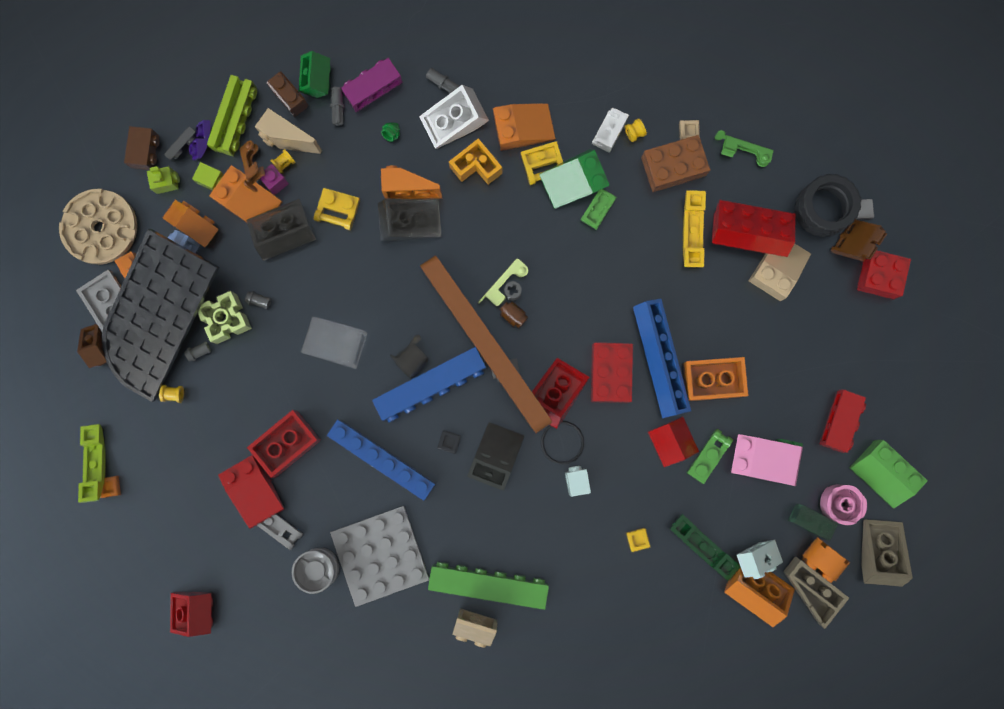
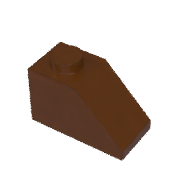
(91, 347)

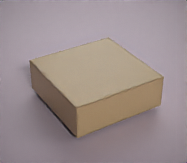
(689, 128)

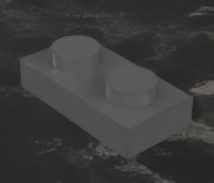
(175, 149)

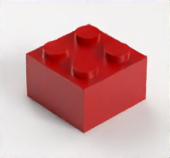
(884, 275)

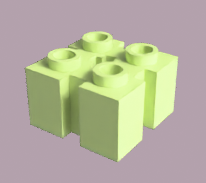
(213, 314)

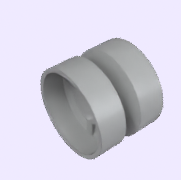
(315, 570)

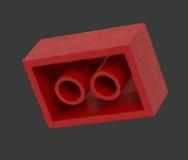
(611, 372)
(284, 443)

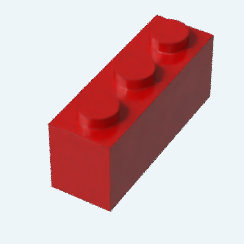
(843, 421)

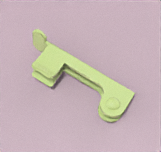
(493, 294)

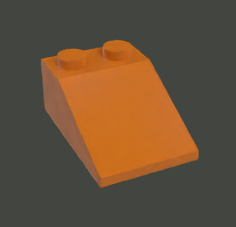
(523, 125)
(402, 184)
(241, 200)

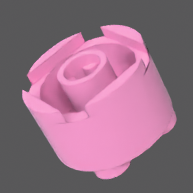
(854, 508)

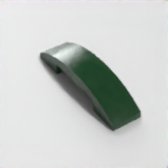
(704, 547)

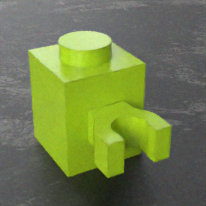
(163, 179)

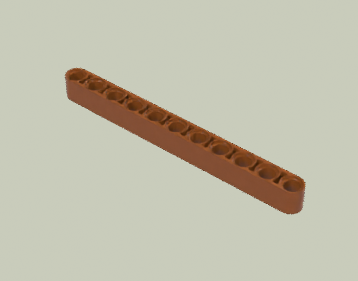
(486, 344)

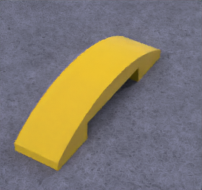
(693, 228)

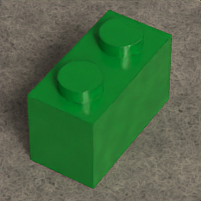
(314, 74)

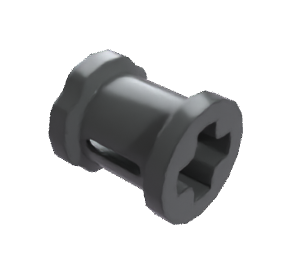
(515, 296)

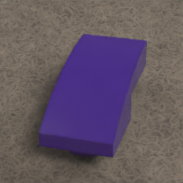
(199, 145)

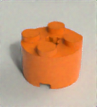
(826, 559)

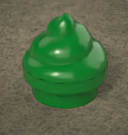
(390, 131)

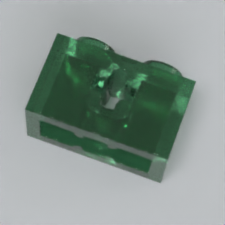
(813, 522)

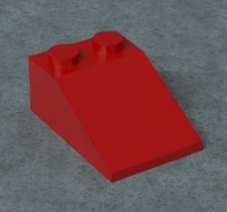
(559, 390)
(251, 491)

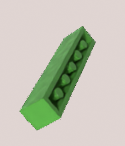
(488, 586)

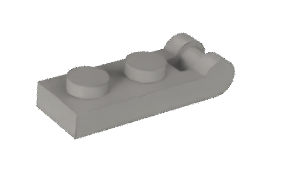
(277, 527)

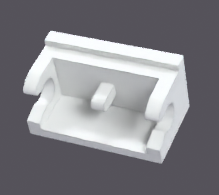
(610, 129)

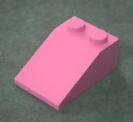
(766, 460)

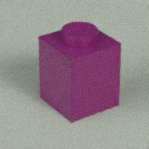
(273, 180)

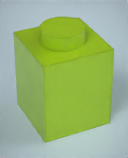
(207, 176)

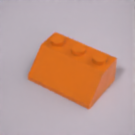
(765, 597)

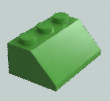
(888, 473)

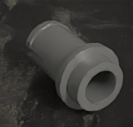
(258, 300)
(197, 351)

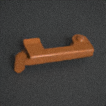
(251, 170)

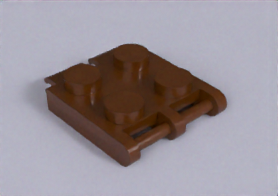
(860, 241)

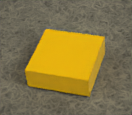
(638, 539)

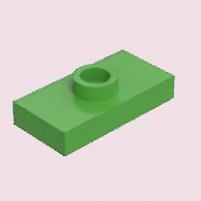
(598, 208)

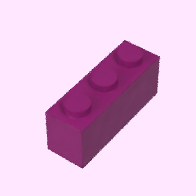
(371, 84)

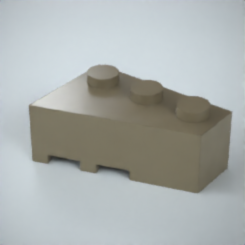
(815, 591)

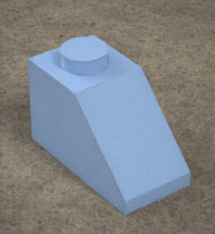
(184, 241)

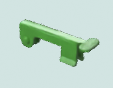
(731, 144)

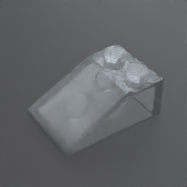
(334, 342)

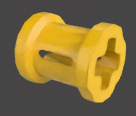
(282, 161)
(171, 394)

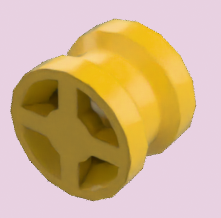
(635, 130)

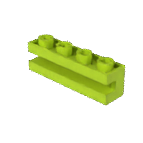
(232, 115)

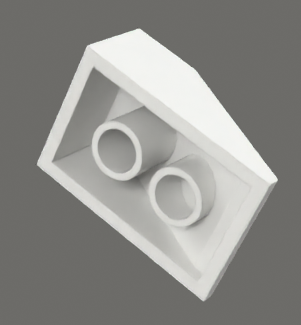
(454, 117)

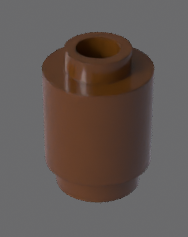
(513, 314)

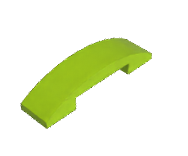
(93, 463)

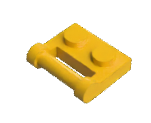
(540, 157)
(338, 203)

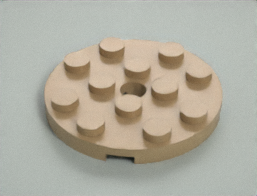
(117, 230)

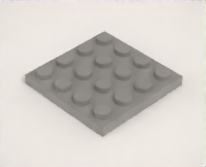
(379, 556)

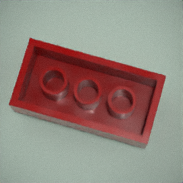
(754, 228)

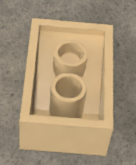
(284, 135)
(778, 273)
(475, 628)

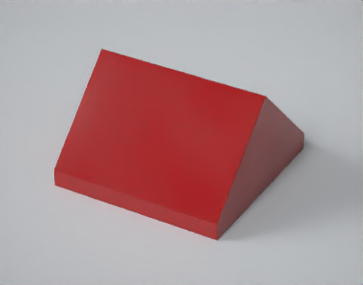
(673, 442)

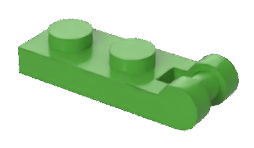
(709, 456)

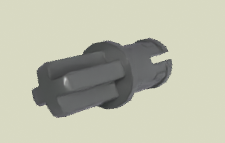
(441, 80)
(337, 106)

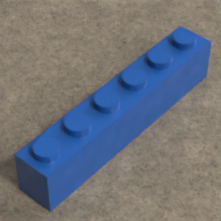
(661, 358)
(429, 384)
(381, 459)

